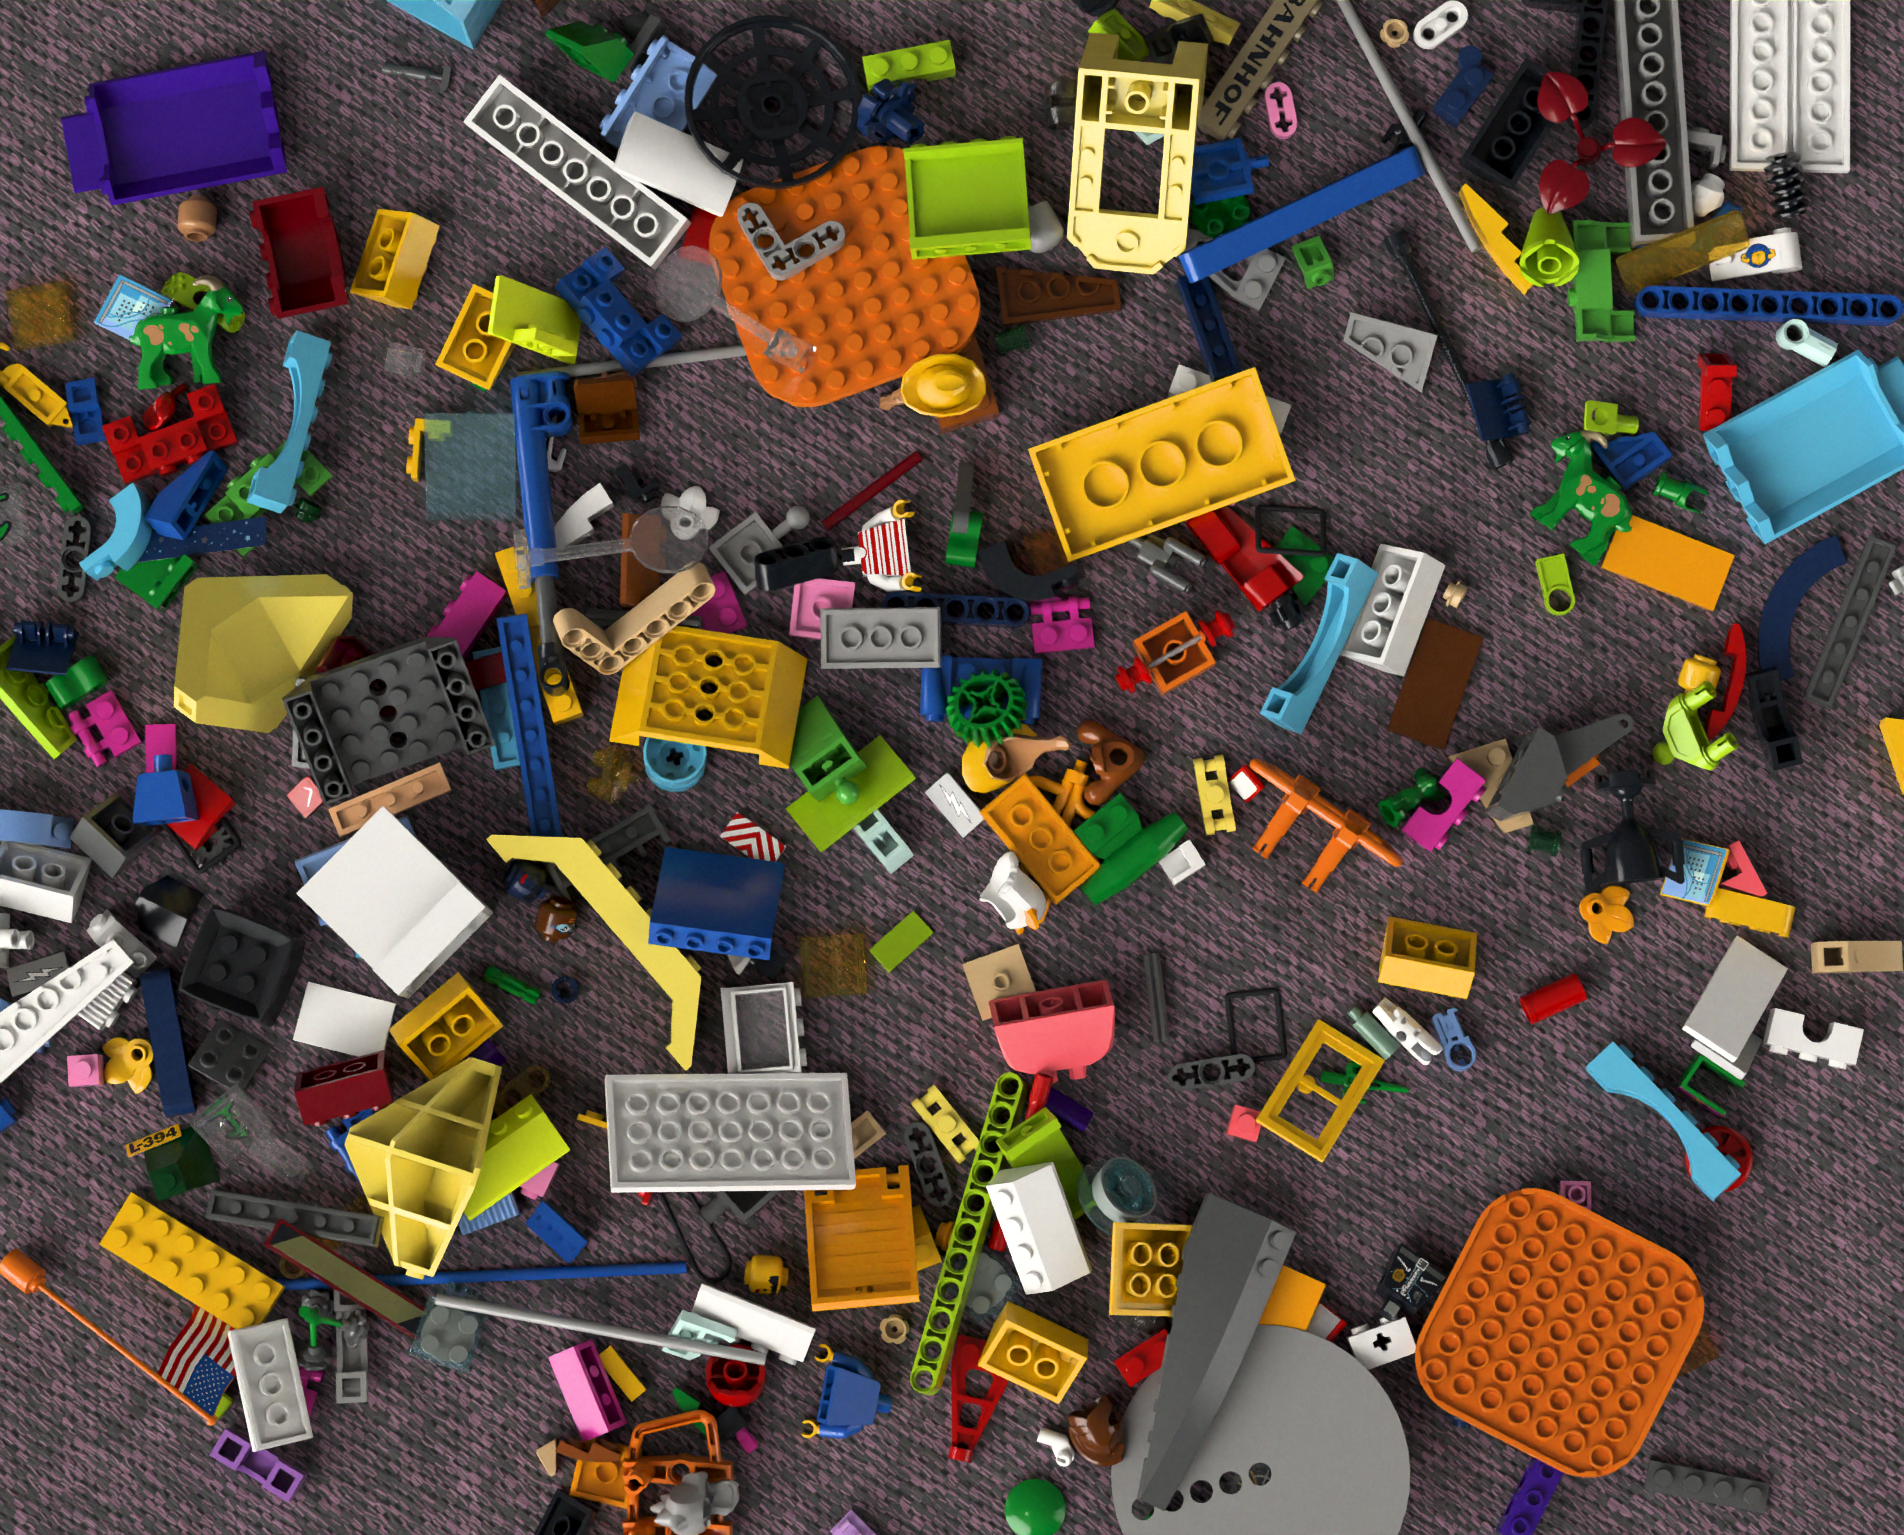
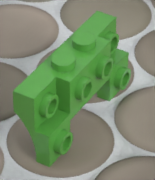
(1592, 284)
(234, 505)

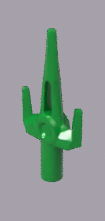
(1350, 1074)

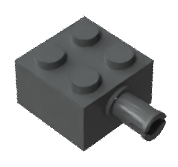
(743, 1204)

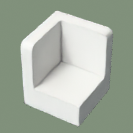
(1182, 862)

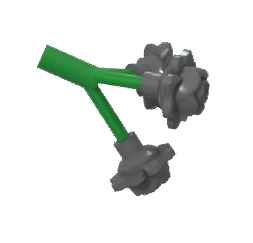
(317, 1310)

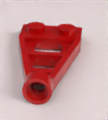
(966, 1357)

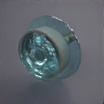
(1116, 1192)

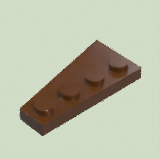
(1042, 296)

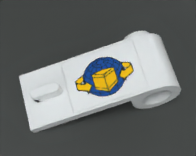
(1765, 254)

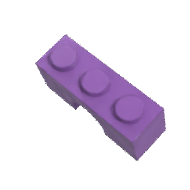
(264, 1466)

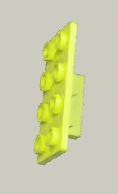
(534, 320)

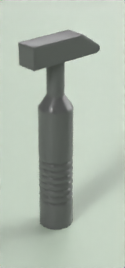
(418, 73)

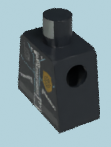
(1407, 1283)

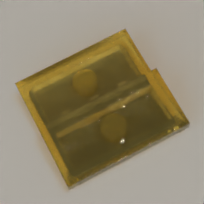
(832, 966)

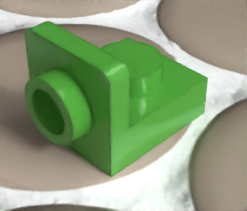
(1314, 262)

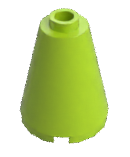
(1548, 251)

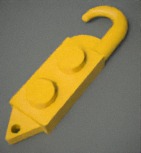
(34, 394)

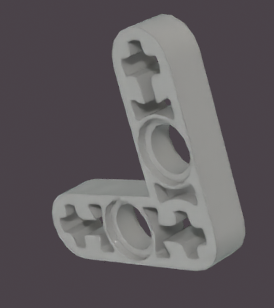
(779, 251)

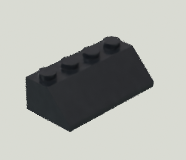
(1510, 131)

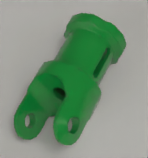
(1676, 490)

